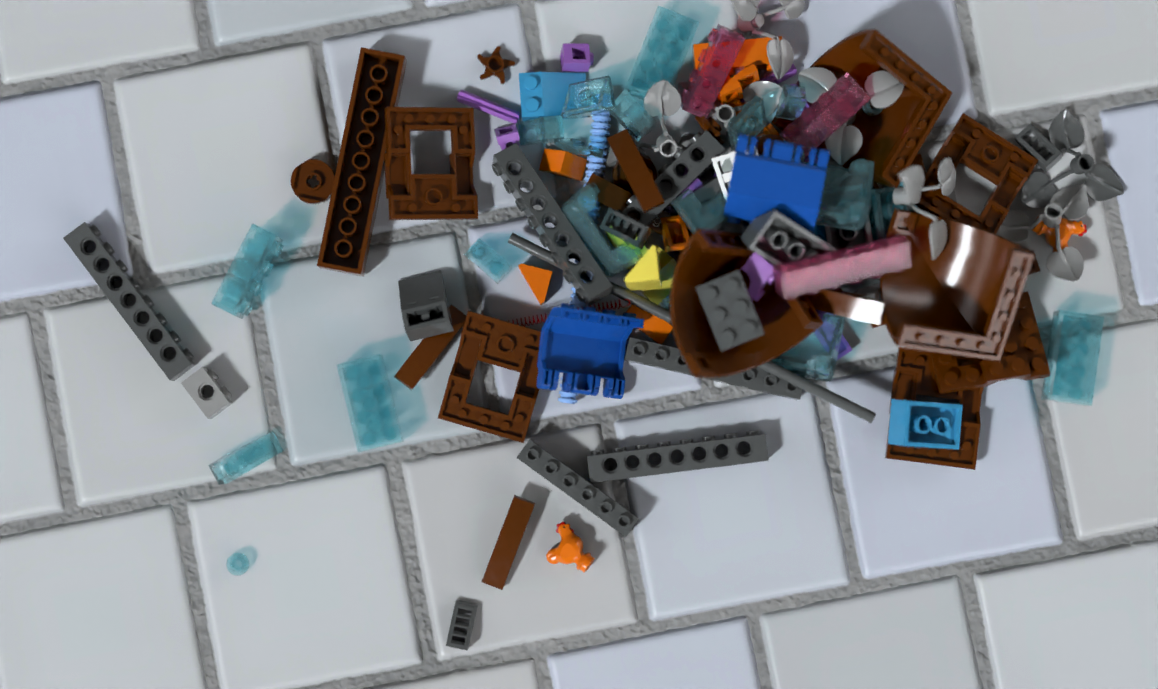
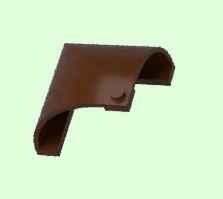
(900, 129)
(959, 299)
(785, 322)

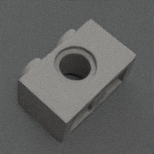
(195, 387)

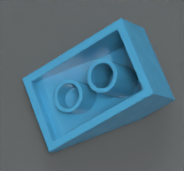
(545, 93)
(925, 424)

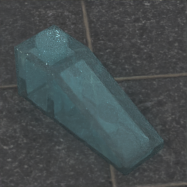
(245, 458)

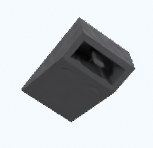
(425, 306)

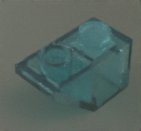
(488, 261)

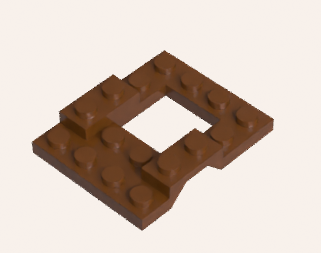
(987, 156)
(430, 195)
(504, 346)
(1021, 357)
(916, 376)

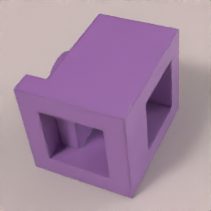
(576, 57)

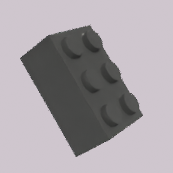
(730, 310)

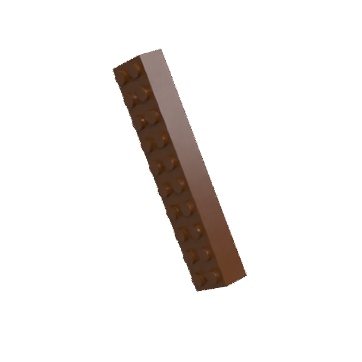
(361, 163)

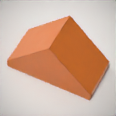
(563, 164)
(674, 233)
(538, 280)

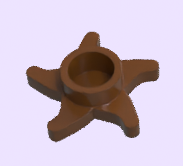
(495, 65)
(711, 126)

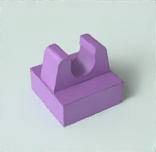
(507, 134)

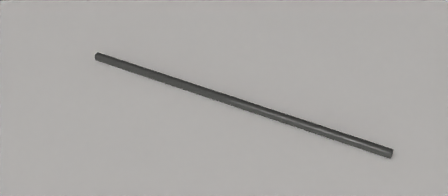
(664, 314)

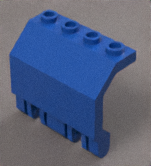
(775, 183)
(584, 349)

